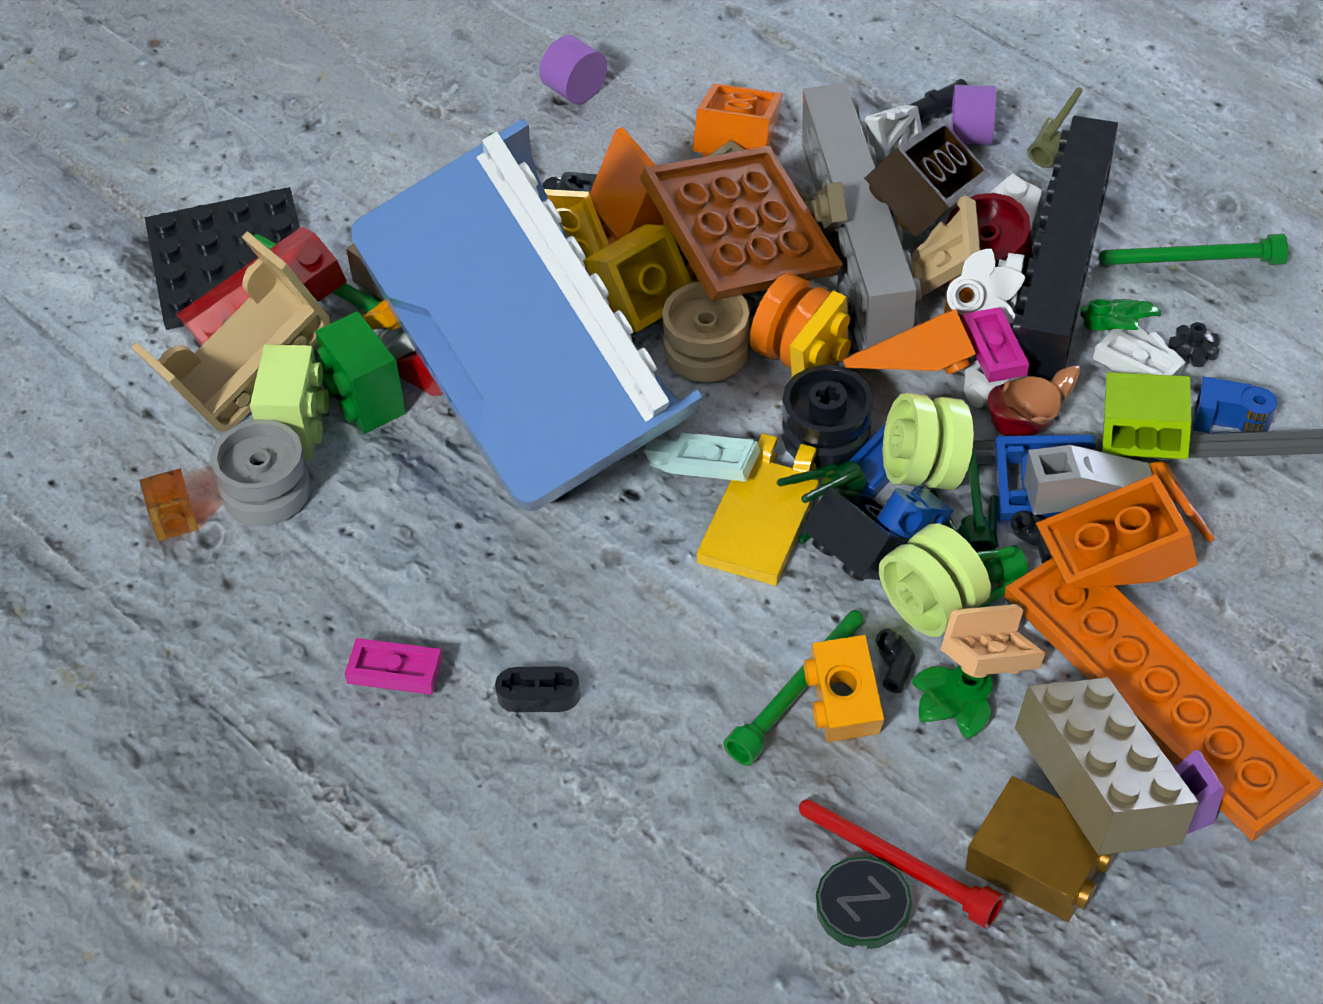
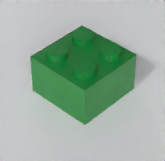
(359, 372)

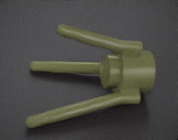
(1047, 142)

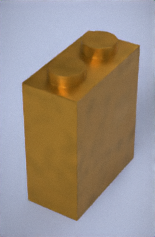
(1036, 851)

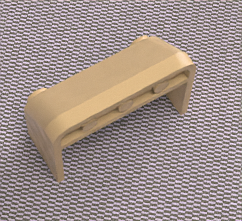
(223, 371)

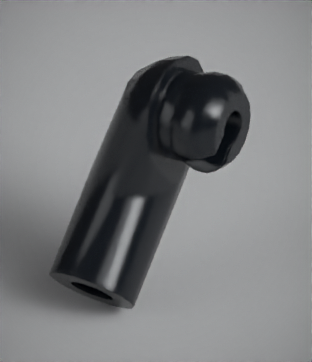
(1025, 528)
(898, 658)

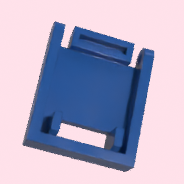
(1015, 450)

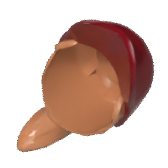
(1030, 402)

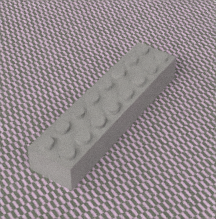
(869, 242)

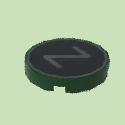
(863, 902)

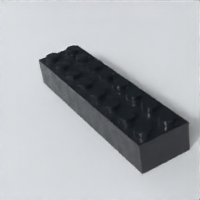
(1065, 245)

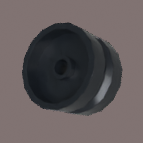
(827, 411)

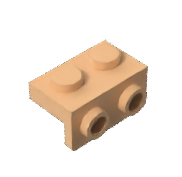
(988, 641)

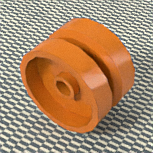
(783, 314)

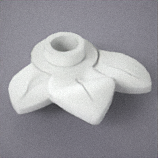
(989, 284)

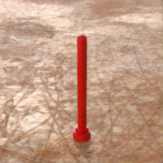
(980, 903)

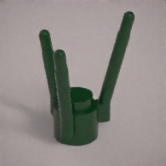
(845, 476)
(975, 528)

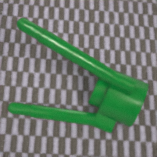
(1003, 567)

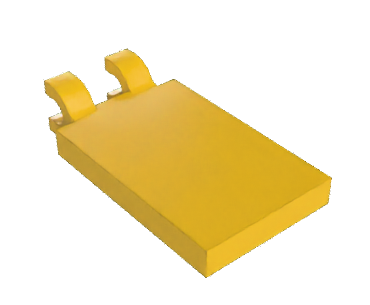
(758, 518)

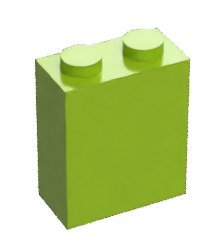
(1147, 415)

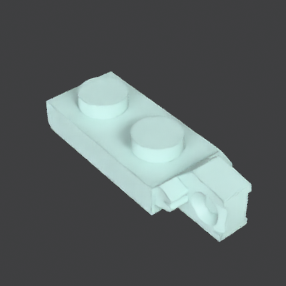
(704, 456)

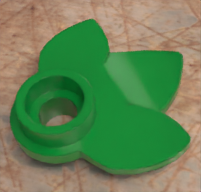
(1116, 314)
(949, 698)

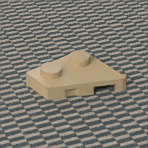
(947, 248)

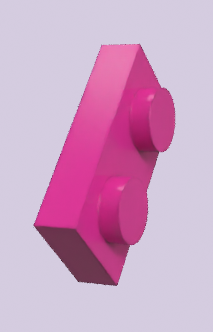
(995, 344)
(394, 666)

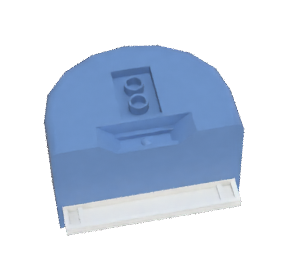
(515, 322)

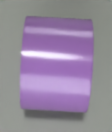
(573, 69)
(974, 113)

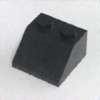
(848, 528)

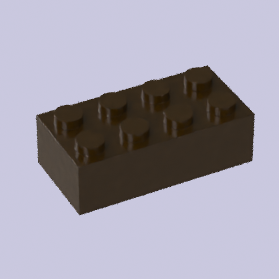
(926, 177)

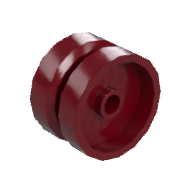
(1002, 226)

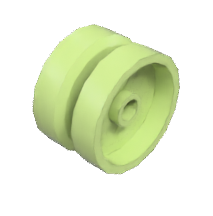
(927, 441)
(933, 578)

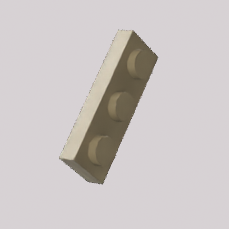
(829, 207)

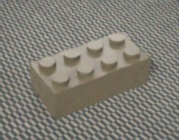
(1105, 766)

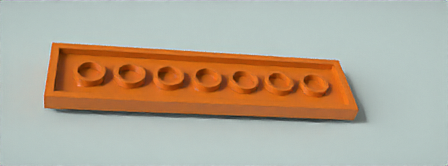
(1169, 695)

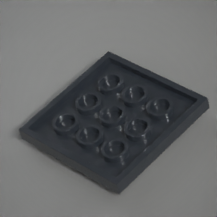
(205, 244)

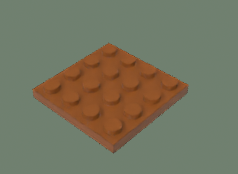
(739, 221)

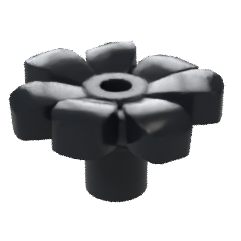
(1195, 343)

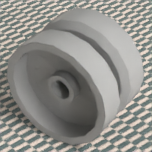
(261, 472)

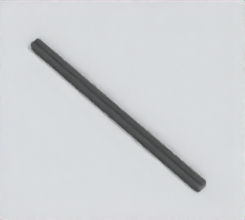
(1215, 445)

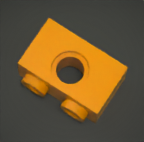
(848, 663)

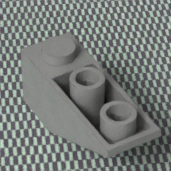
(1074, 475)

